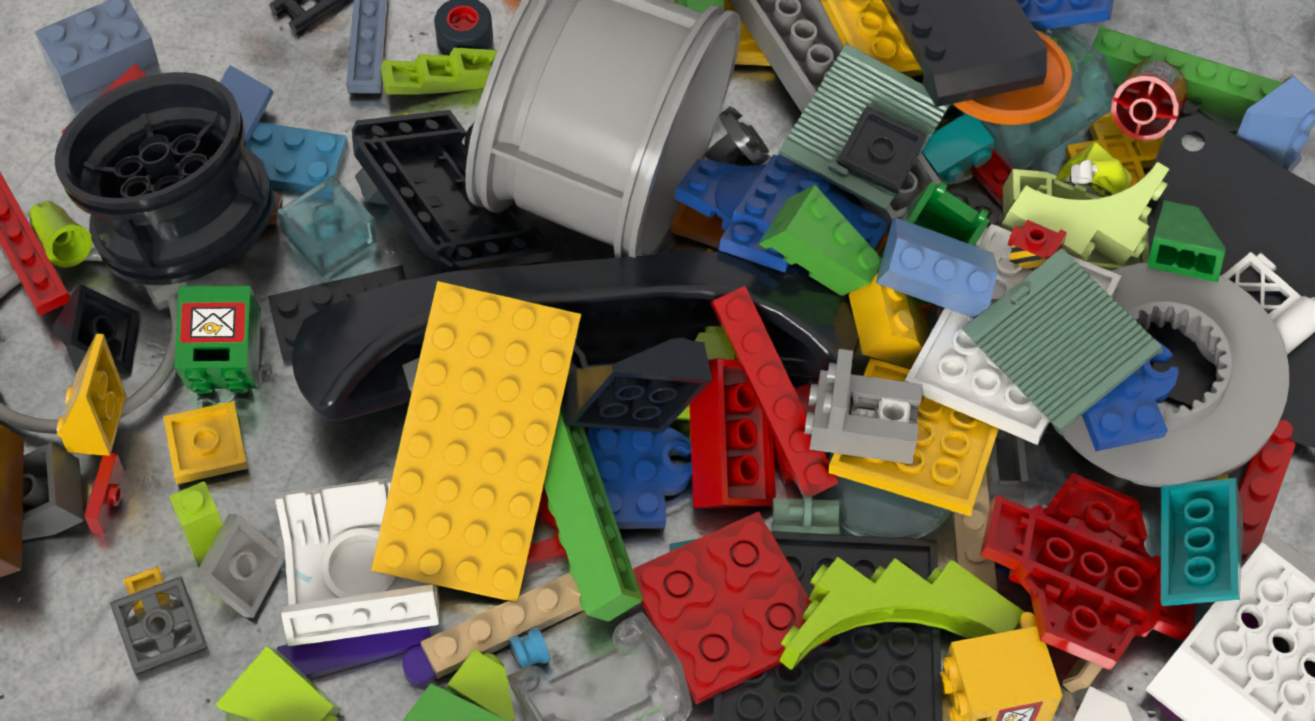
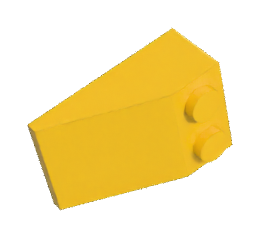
(889, 324)
(93, 403)

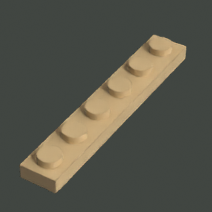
(492, 628)

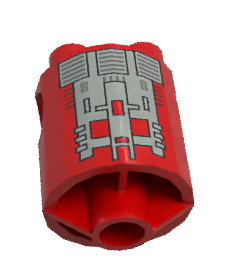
(1153, 84)

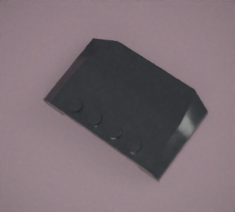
(970, 47)
(422, 175)

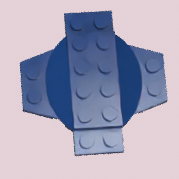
(753, 196)

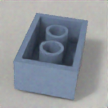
(96, 46)

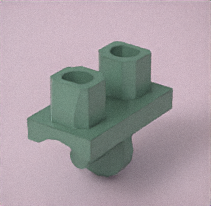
(806, 516)

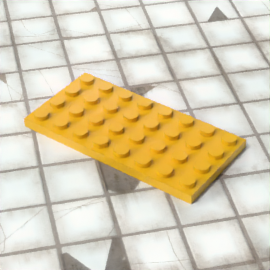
(476, 442)

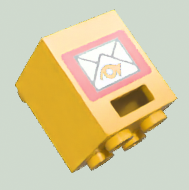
(1001, 677)

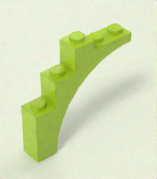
(945, 600)

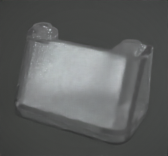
(629, 683)

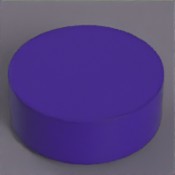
(417, 667)

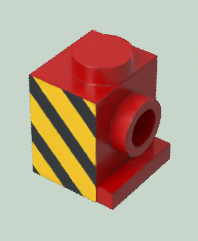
(1034, 244)

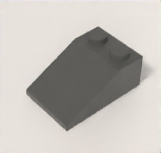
(51, 492)

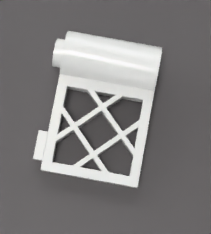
(1294, 316)

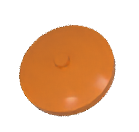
(1030, 103)

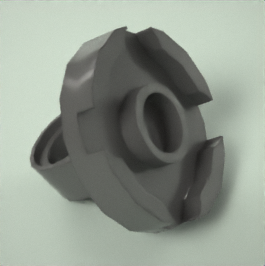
(738, 141)

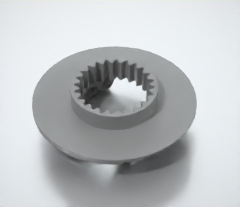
(1243, 401)

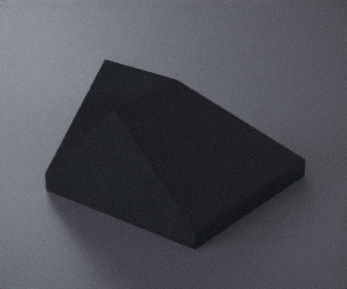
(93, 314)

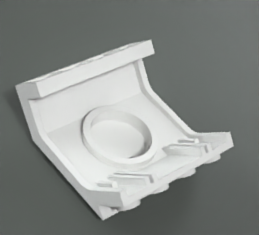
(334, 540)

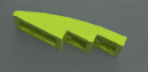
(434, 74)

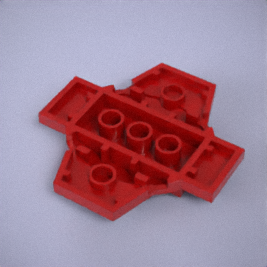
(1085, 570)

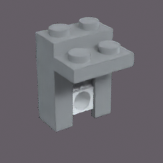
(863, 414)

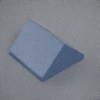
(249, 95)

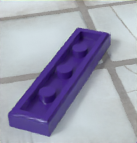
(340, 654)

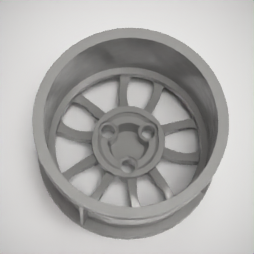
(601, 114)

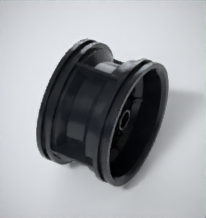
(165, 178)

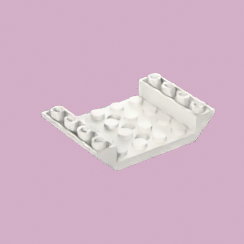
(1235, 670)

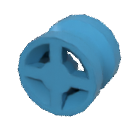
(529, 649)

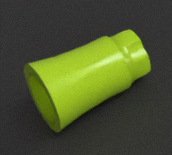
(61, 236)

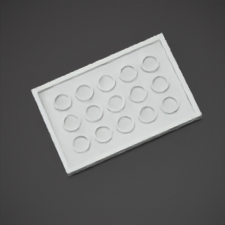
(964, 377)

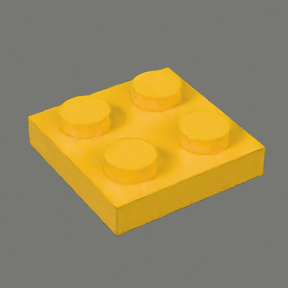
(205, 442)

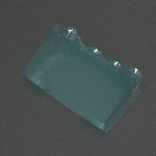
(1086, 102)

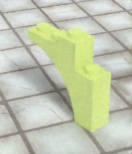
(1104, 224)

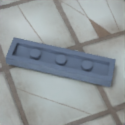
(366, 46)

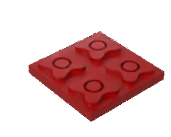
(724, 604)

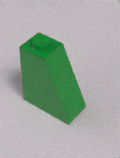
(1186, 243)

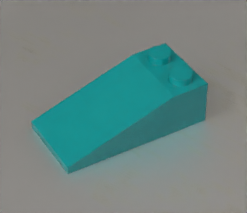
(1201, 542)

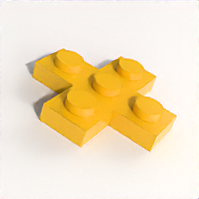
(1131, 152)

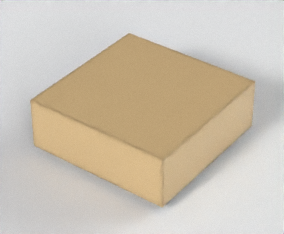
(1081, 675)

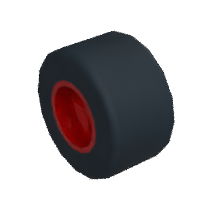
(463, 25)

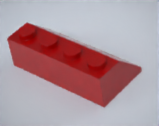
(730, 443)

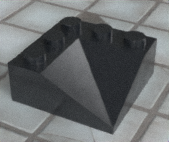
(638, 391)

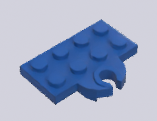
(1131, 409)
(639, 472)

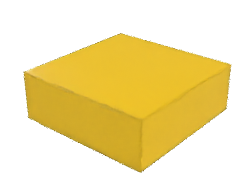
(143, 581)

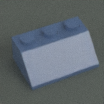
(1281, 123)
(937, 269)

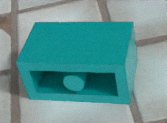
(958, 148)

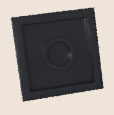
(881, 150)

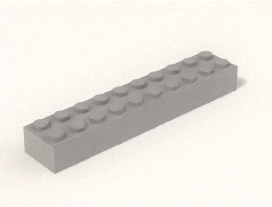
(802, 50)

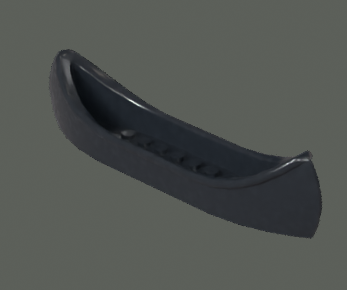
(354, 350)

